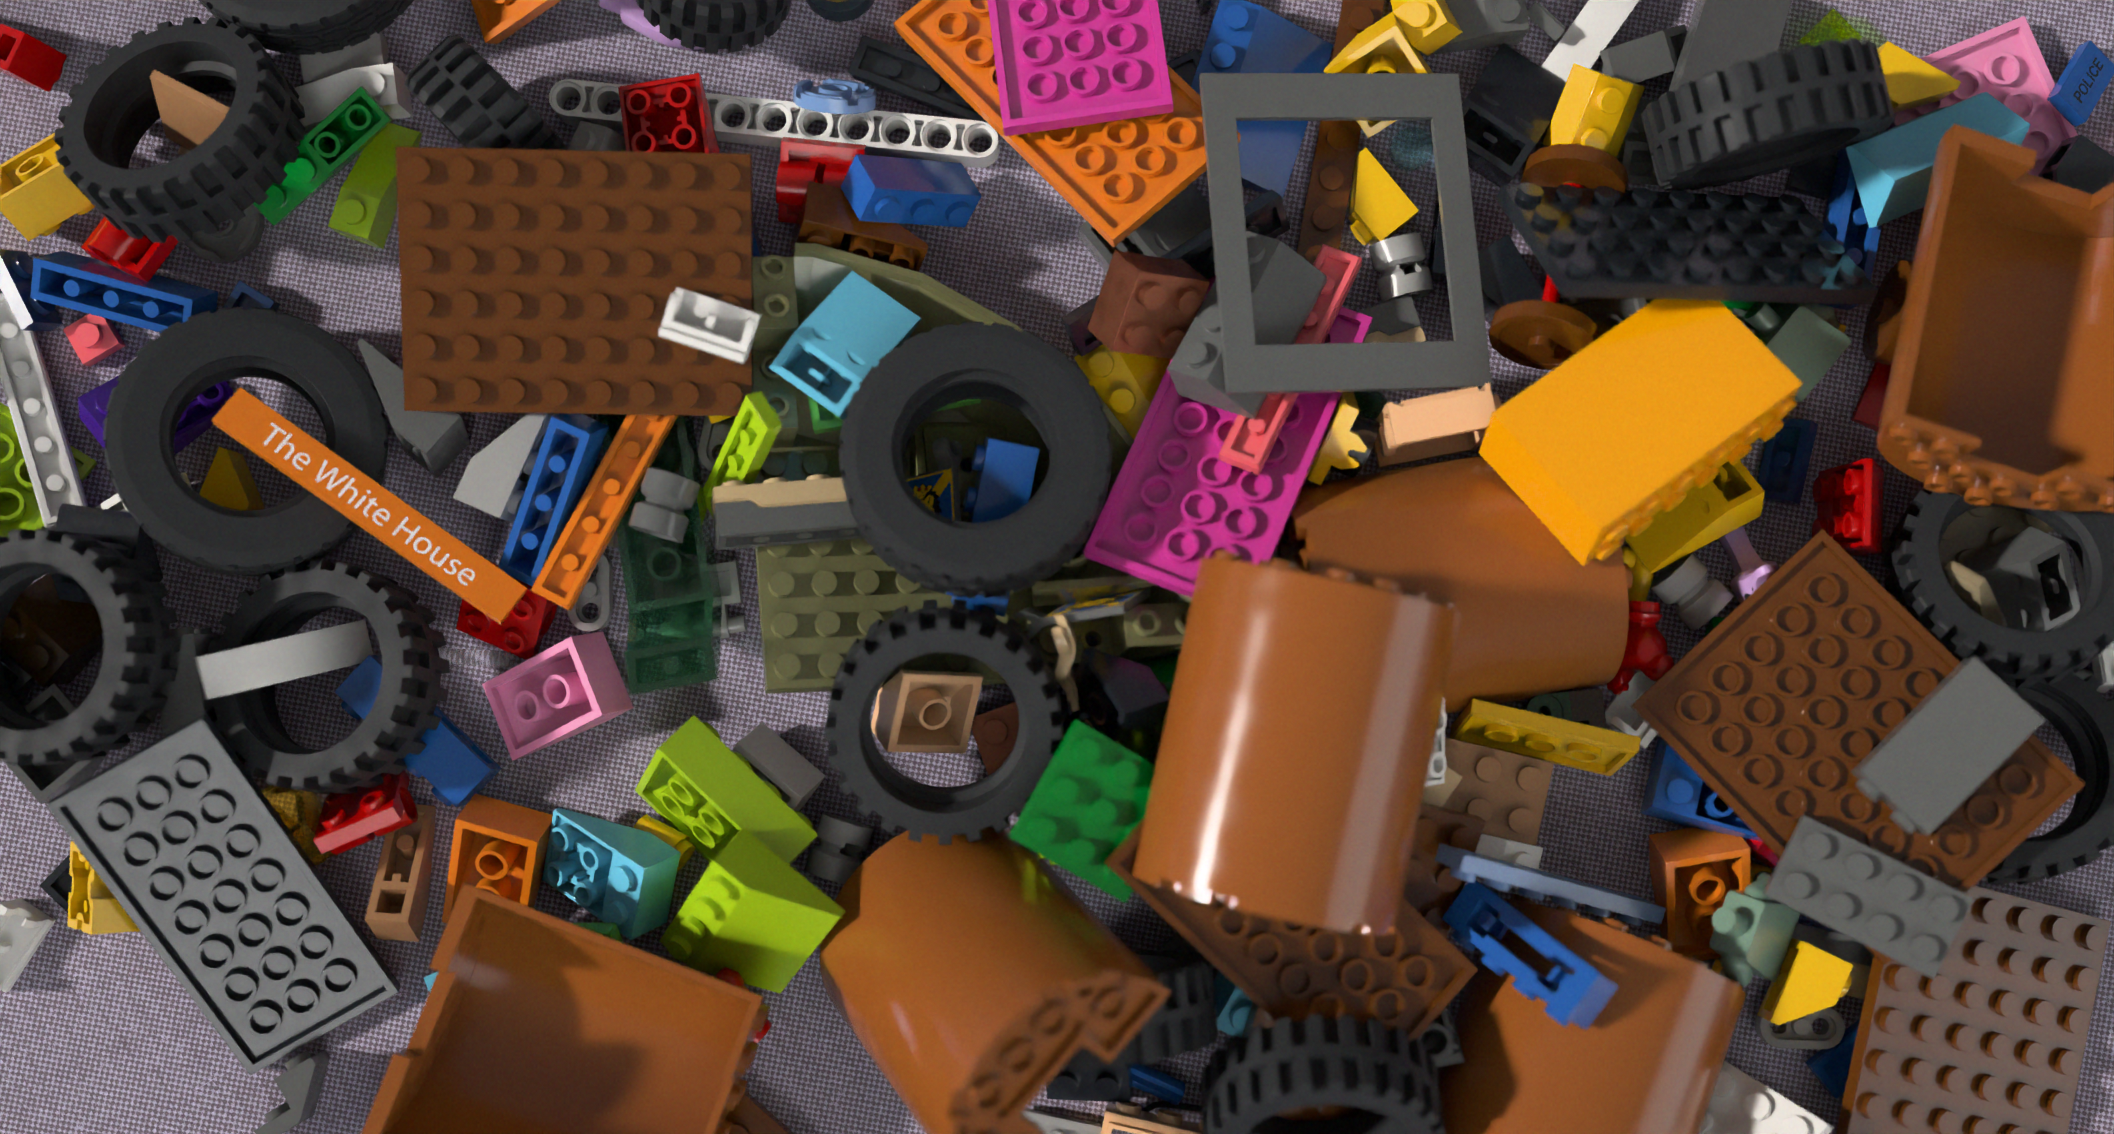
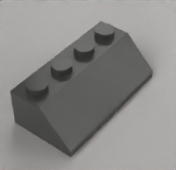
(1282, 298)

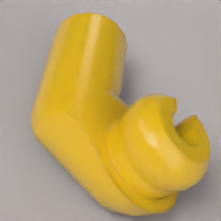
(1640, 576)

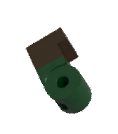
(1575, 706)

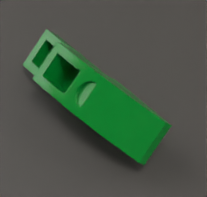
(325, 153)

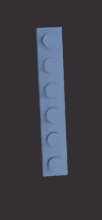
(1537, 883)

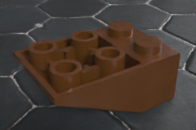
(831, 222)

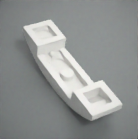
(1587, 36)
(283, 659)

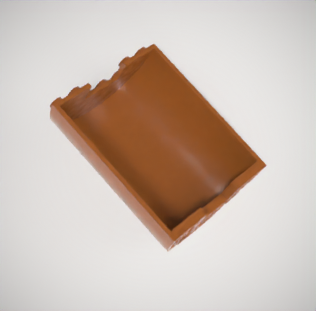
(2006, 336)
(1466, 538)
(1298, 743)
(977, 978)
(565, 1035)
(1634, 1071)

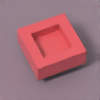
(93, 338)

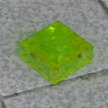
(1830, 27)

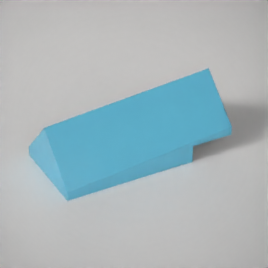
(1898, 163)

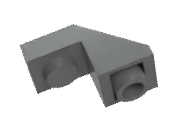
(1645, 56)
(301, 1089)

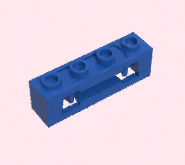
(1579, 995)

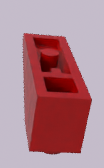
(29, 59)

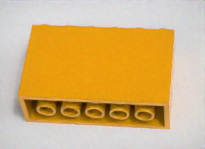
(1638, 421)

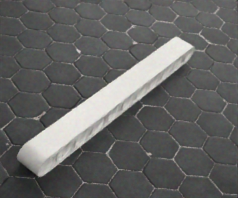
(759, 111)

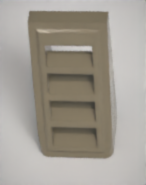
(1974, 592)

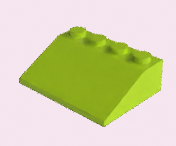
(714, 794)
(751, 917)

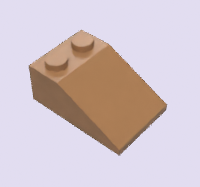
(185, 113)

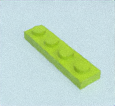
(745, 445)

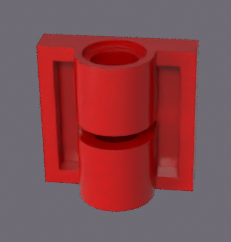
(809, 161)
(131, 255)
(520, 631)
(359, 816)

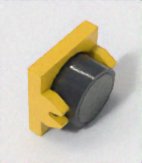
(1345, 441)

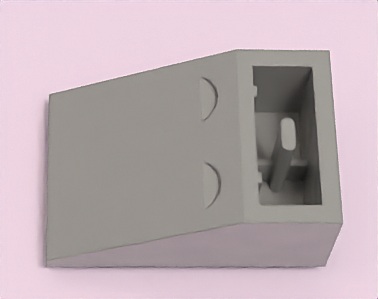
(501, 471)

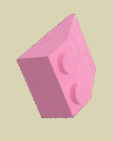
(557, 694)

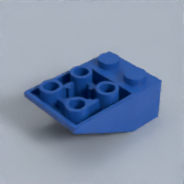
(1683, 798)

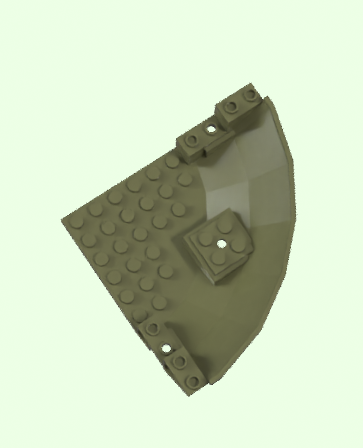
(830, 592)

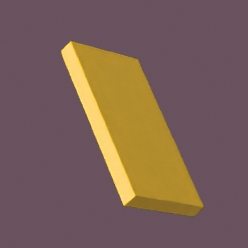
(1544, 737)

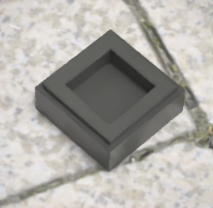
(1546, 21)

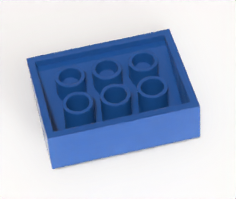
(1260, 41)

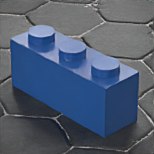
(910, 191)

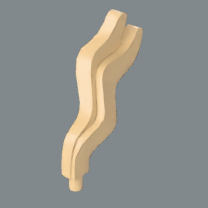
(1066, 645)

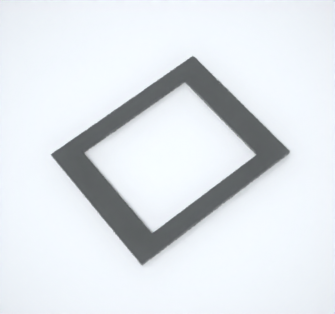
(1343, 365)

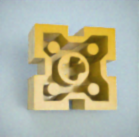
(91, 902)

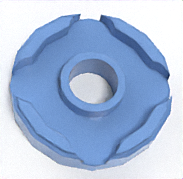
(835, 96)

